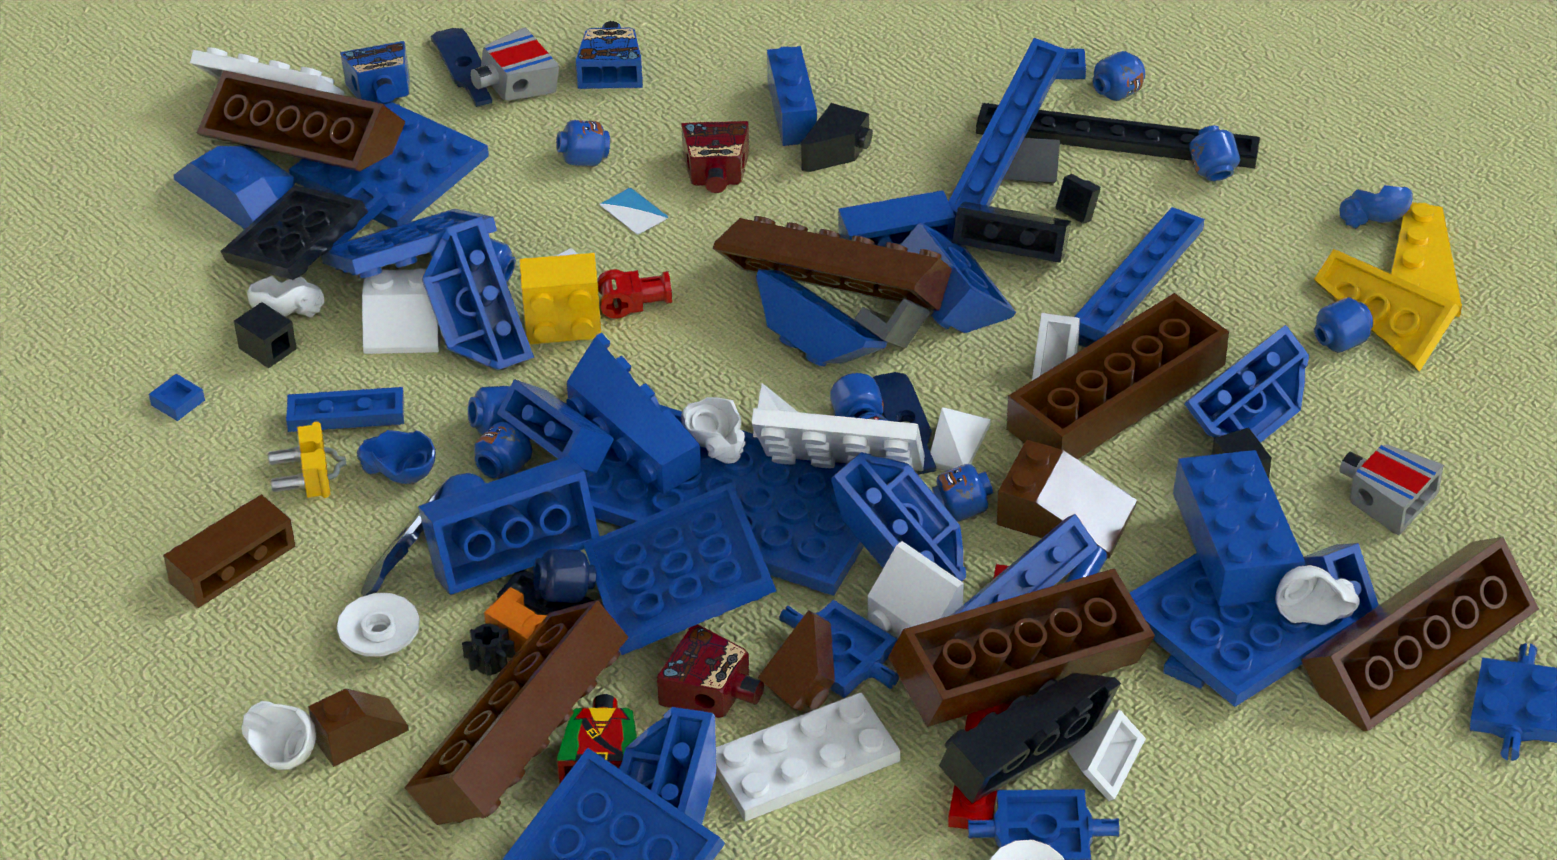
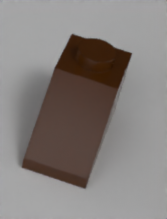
(803, 665)
(354, 723)

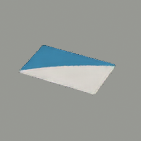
(634, 211)

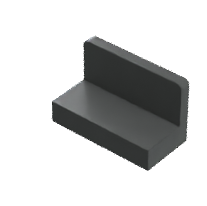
(1035, 161)
(900, 327)

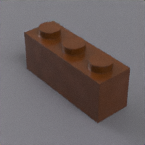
(229, 550)

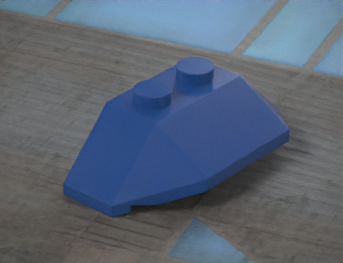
(236, 182)
(474, 299)
(811, 322)
(1256, 390)
(891, 504)
(676, 759)

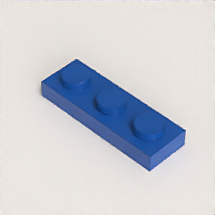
(346, 408)

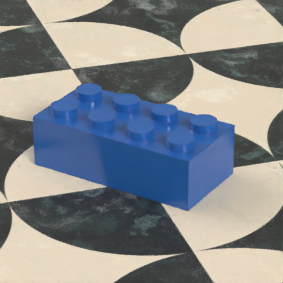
(508, 524)
(1236, 525)

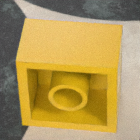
(560, 298)

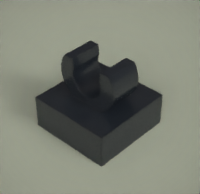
(1078, 198)

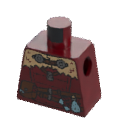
(715, 153)
(707, 674)

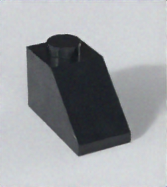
(835, 138)

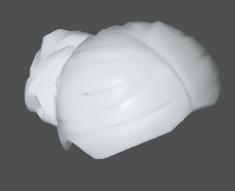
(287, 296)
(715, 426)
(1315, 596)
(279, 734)

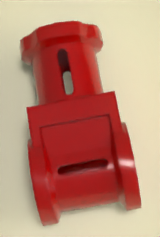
(631, 291)

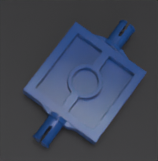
(857, 647)
(1516, 701)
(1047, 817)

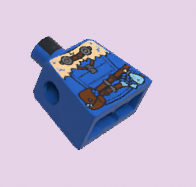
(609, 58)
(377, 72)

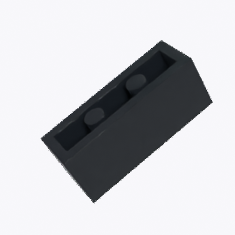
(1011, 231)

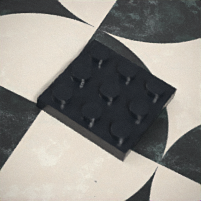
(294, 232)

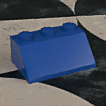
(970, 295)

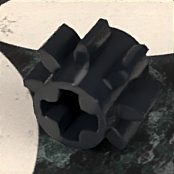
(488, 649)

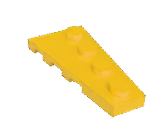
(1425, 252)
(1402, 312)

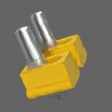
(313, 460)

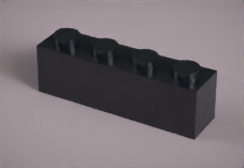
(1026, 733)

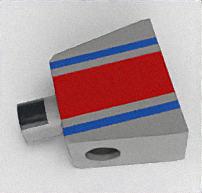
(516, 67)
(1392, 485)

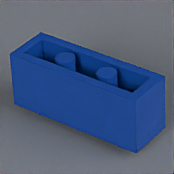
(791, 94)
(897, 218)
(555, 425)

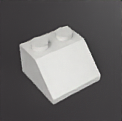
(398, 314)
(912, 592)

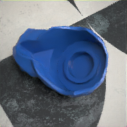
(1382, 207)
(398, 456)

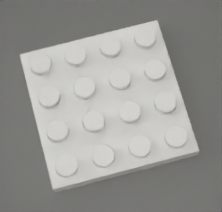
(835, 438)

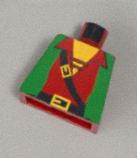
(600, 728)

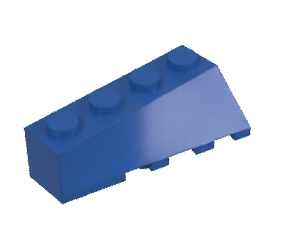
(631, 414)

